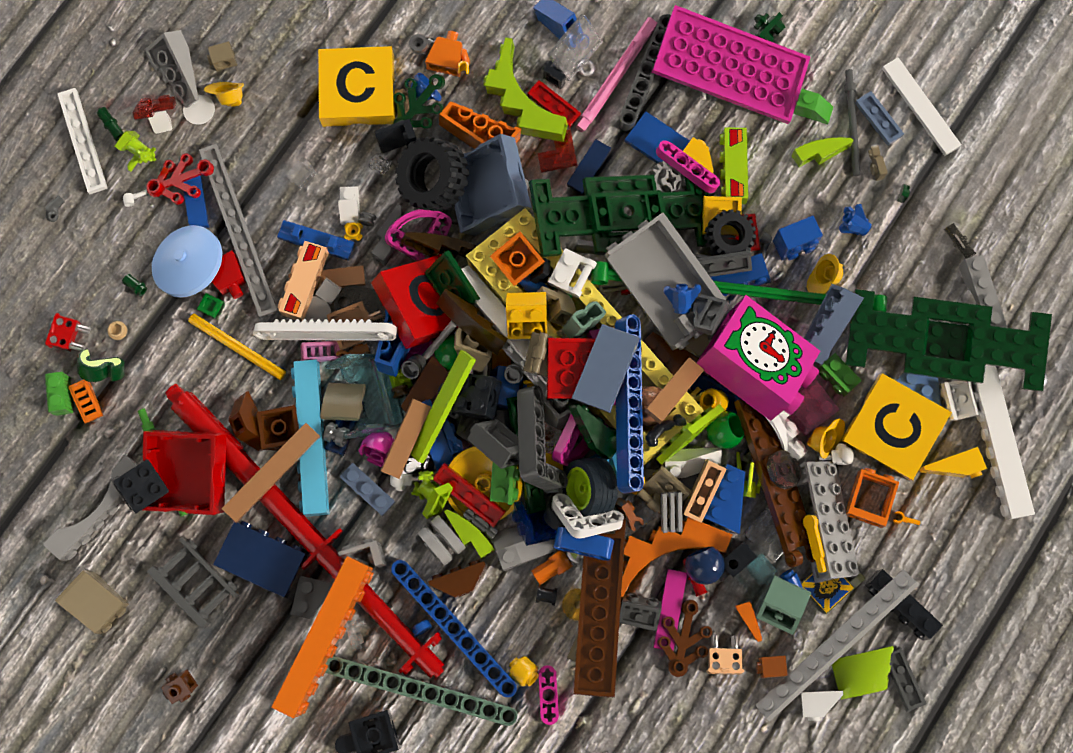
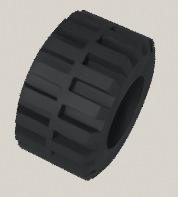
(733, 219)

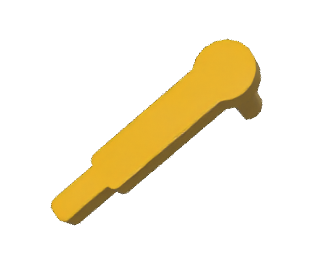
(811, 524)

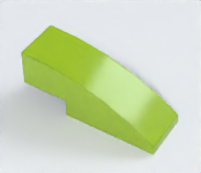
(820, 150)
(470, 534)

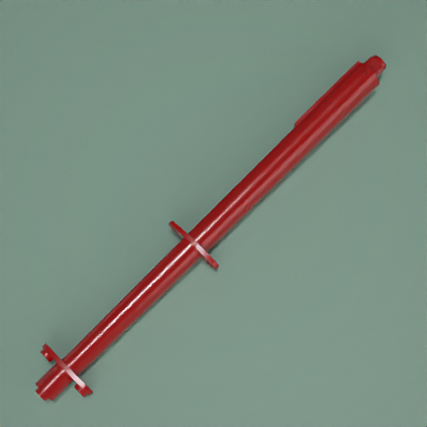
(202, 420)

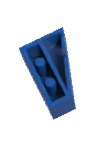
(727, 502)

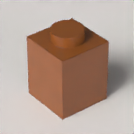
(771, 666)

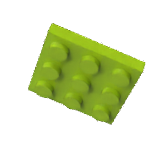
(689, 433)

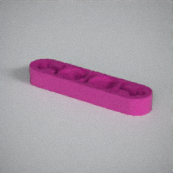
(689, 164)

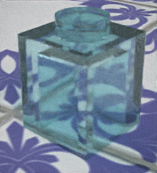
(761, 570)

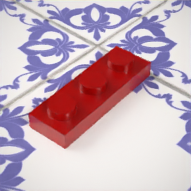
(553, 103)

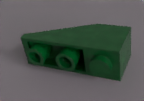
(596, 434)

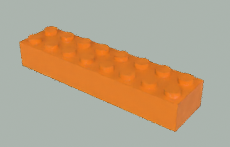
(322, 637)

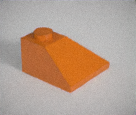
(517, 258)

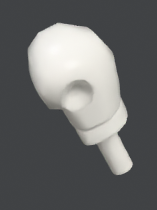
(841, 455)
(400, 484)

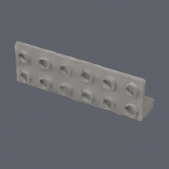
(832, 521)

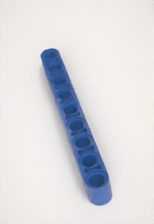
(630, 417)
(450, 618)

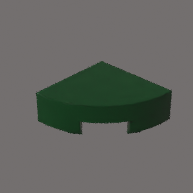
(904, 193)

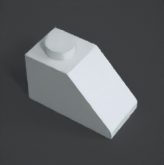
(819, 703)

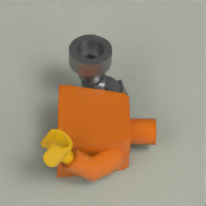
(444, 54)

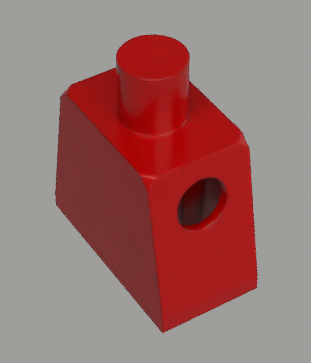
(230, 276)

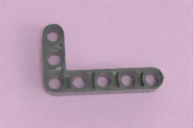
(531, 442)

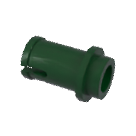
(138, 287)

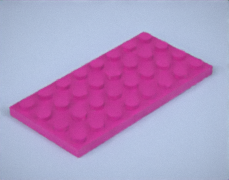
(731, 64)

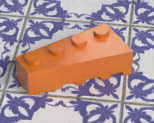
(473, 127)

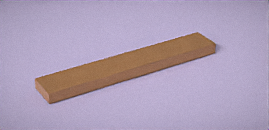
(270, 472)

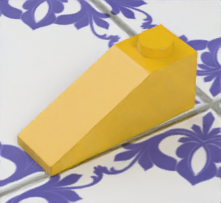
(958, 465)

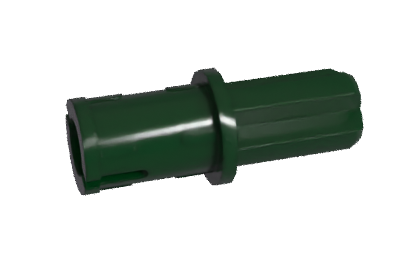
(110, 123)

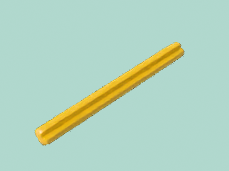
(236, 346)

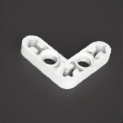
(582, 526)

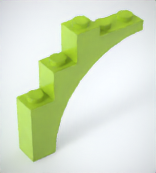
(532, 119)

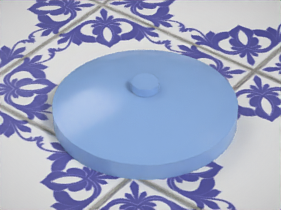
(187, 261)

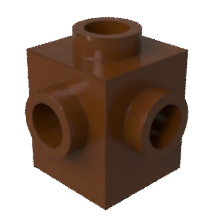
(179, 686)

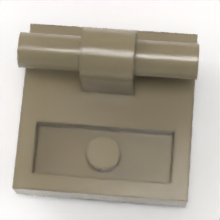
(537, 354)
(661, 482)

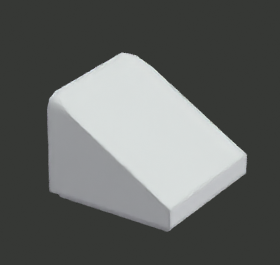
(160, 122)

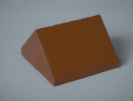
(277, 426)

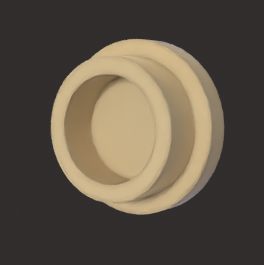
(117, 330)

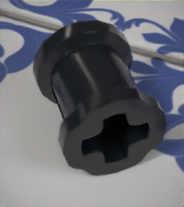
(546, 595)

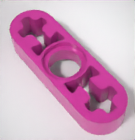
(555, 700)

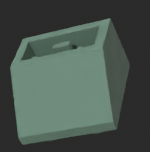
(783, 605)

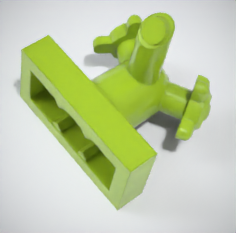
(130, 142)
(433, 493)

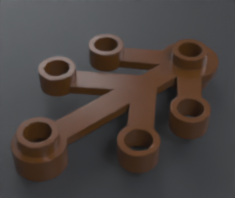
(683, 641)

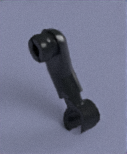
(658, 429)

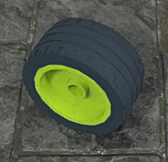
(591, 485)

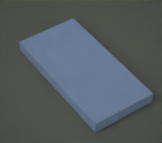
(606, 368)

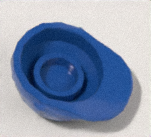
(422, 83)

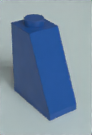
(554, 16)

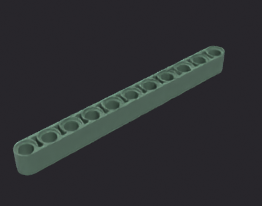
(422, 687)

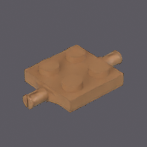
(354, 311)

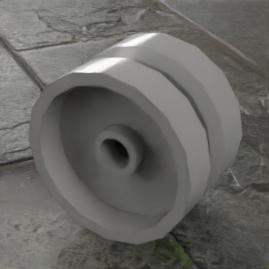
(441, 540)

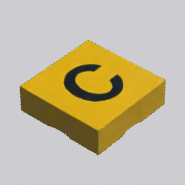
(356, 86)
(896, 426)

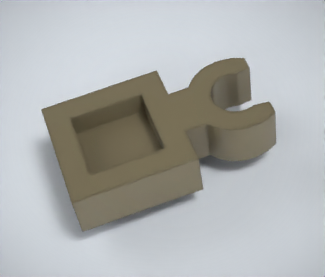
(877, 166)

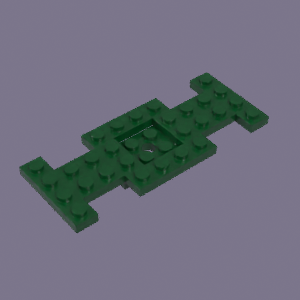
(603, 214)

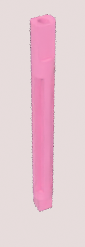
(616, 74)

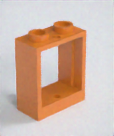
(867, 517)

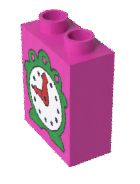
(760, 359)

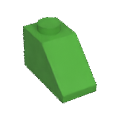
(813, 106)

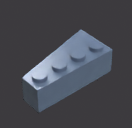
(832, 319)

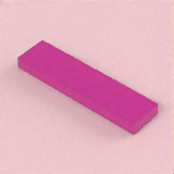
(671, 604)

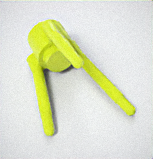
(749, 487)

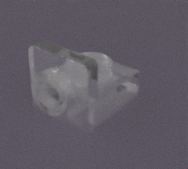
(356, 639)

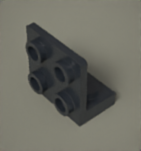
(395, 136)
(140, 486)

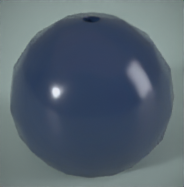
(705, 565)

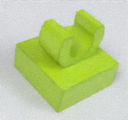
(399, 380)

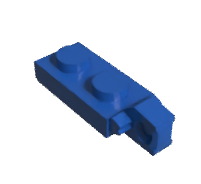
(454, 444)

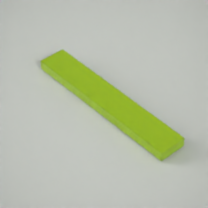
(442, 405)

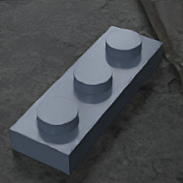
(879, 118)
(367, 489)

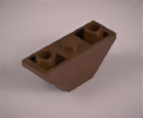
(245, 421)
(460, 580)

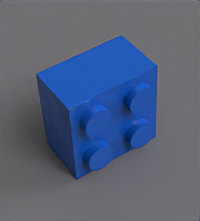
(797, 238)

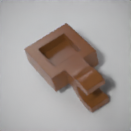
(357, 349)
(627, 509)

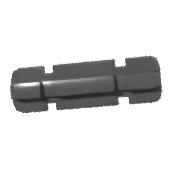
(480, 524)

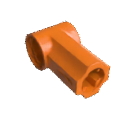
(553, 566)

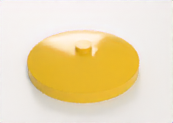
(477, 470)

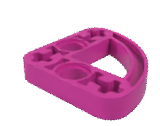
(394, 228)
(563, 450)

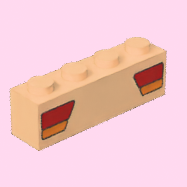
(303, 281)

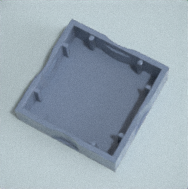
(494, 186)

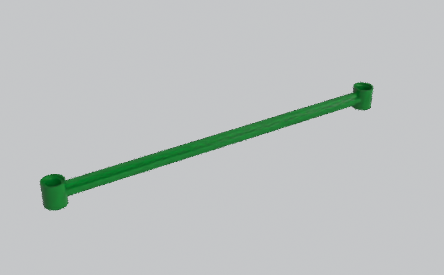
(602, 273)

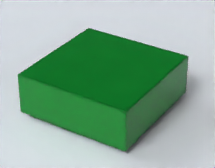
(210, 305)

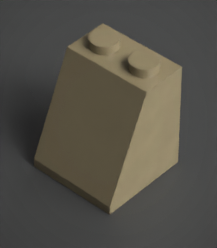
(92, 602)

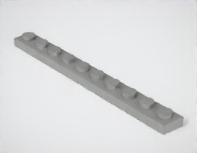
(239, 233)
(836, 645)

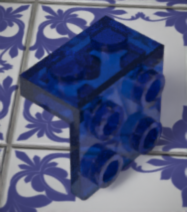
(532, 526)

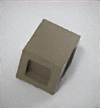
(222, 56)

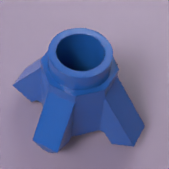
(855, 221)
(682, 297)

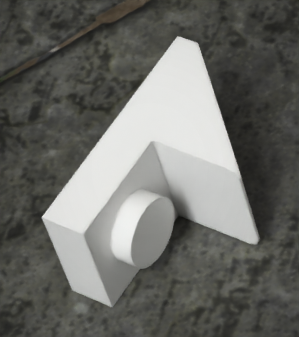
(349, 205)

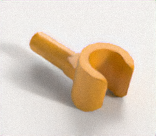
(905, 519)

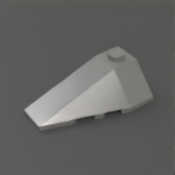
(172, 58)
(514, 552)

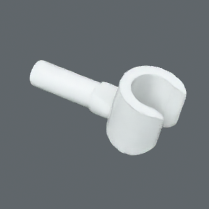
(128, 198)

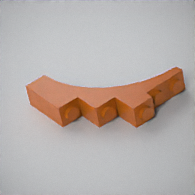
(694, 536)

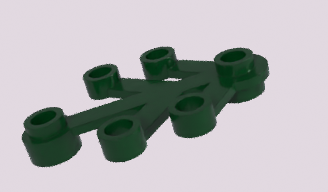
(416, 105)

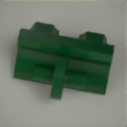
(766, 25)

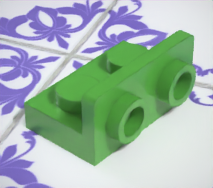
(839, 375)
(504, 484)

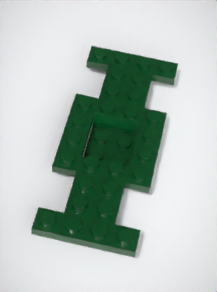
(950, 348)

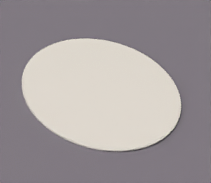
(200, 111)

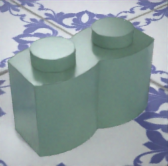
(584, 320)

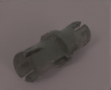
(952, 230)

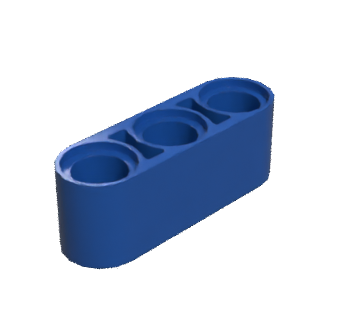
(592, 546)

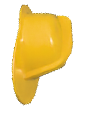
(226, 92)
(825, 273)
(827, 437)

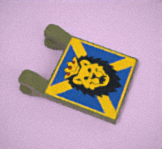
(830, 592)

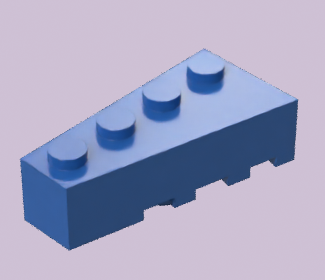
(756, 277)
(390, 354)

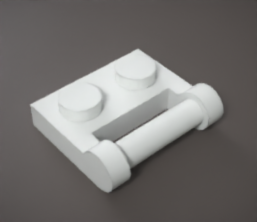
(566, 270)

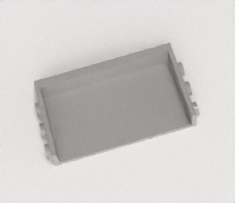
(657, 259)

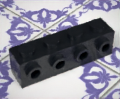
(909, 610)

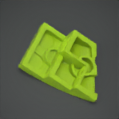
(863, 672)

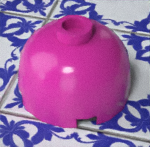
(376, 447)

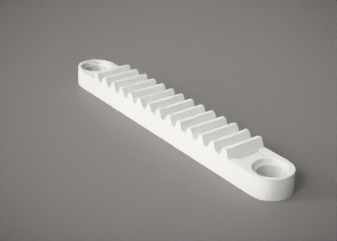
(325, 330)

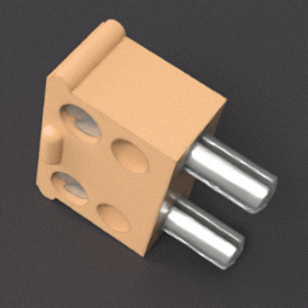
(724, 663)

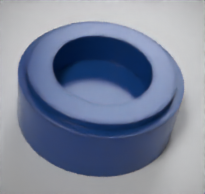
(421, 628)

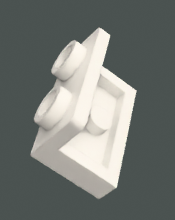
(959, 399)

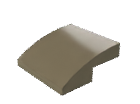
(343, 401)

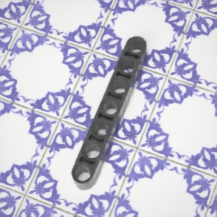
(642, 79)

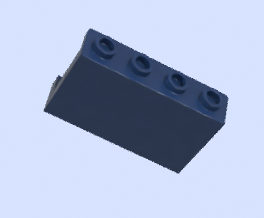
(260, 558)

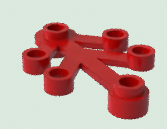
(177, 179)

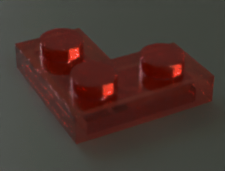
(146, 107)
(561, 158)

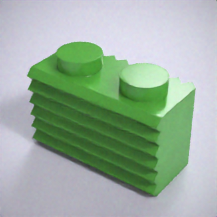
(58, 393)

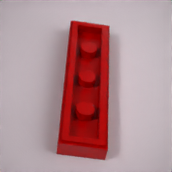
(469, 495)

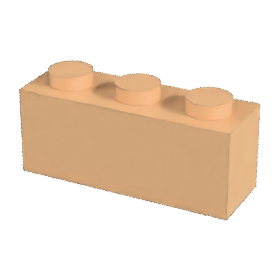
(703, 490)

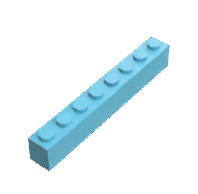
(313, 461)

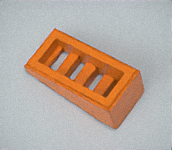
(79, 403)
(747, 613)

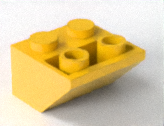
(526, 314)

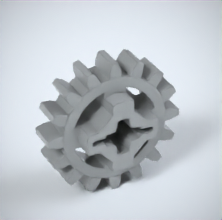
(667, 178)

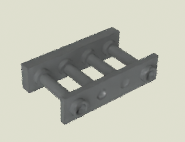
(187, 602)

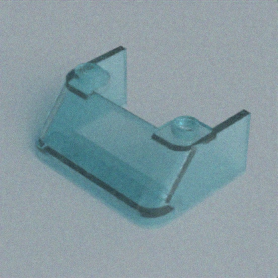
(380, 409)

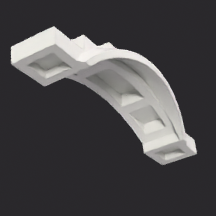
(786, 433)

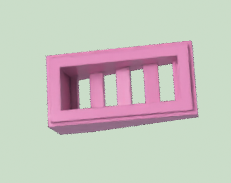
(312, 345)

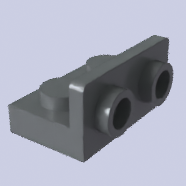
(640, 611)

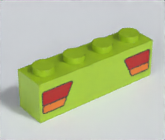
(734, 163)

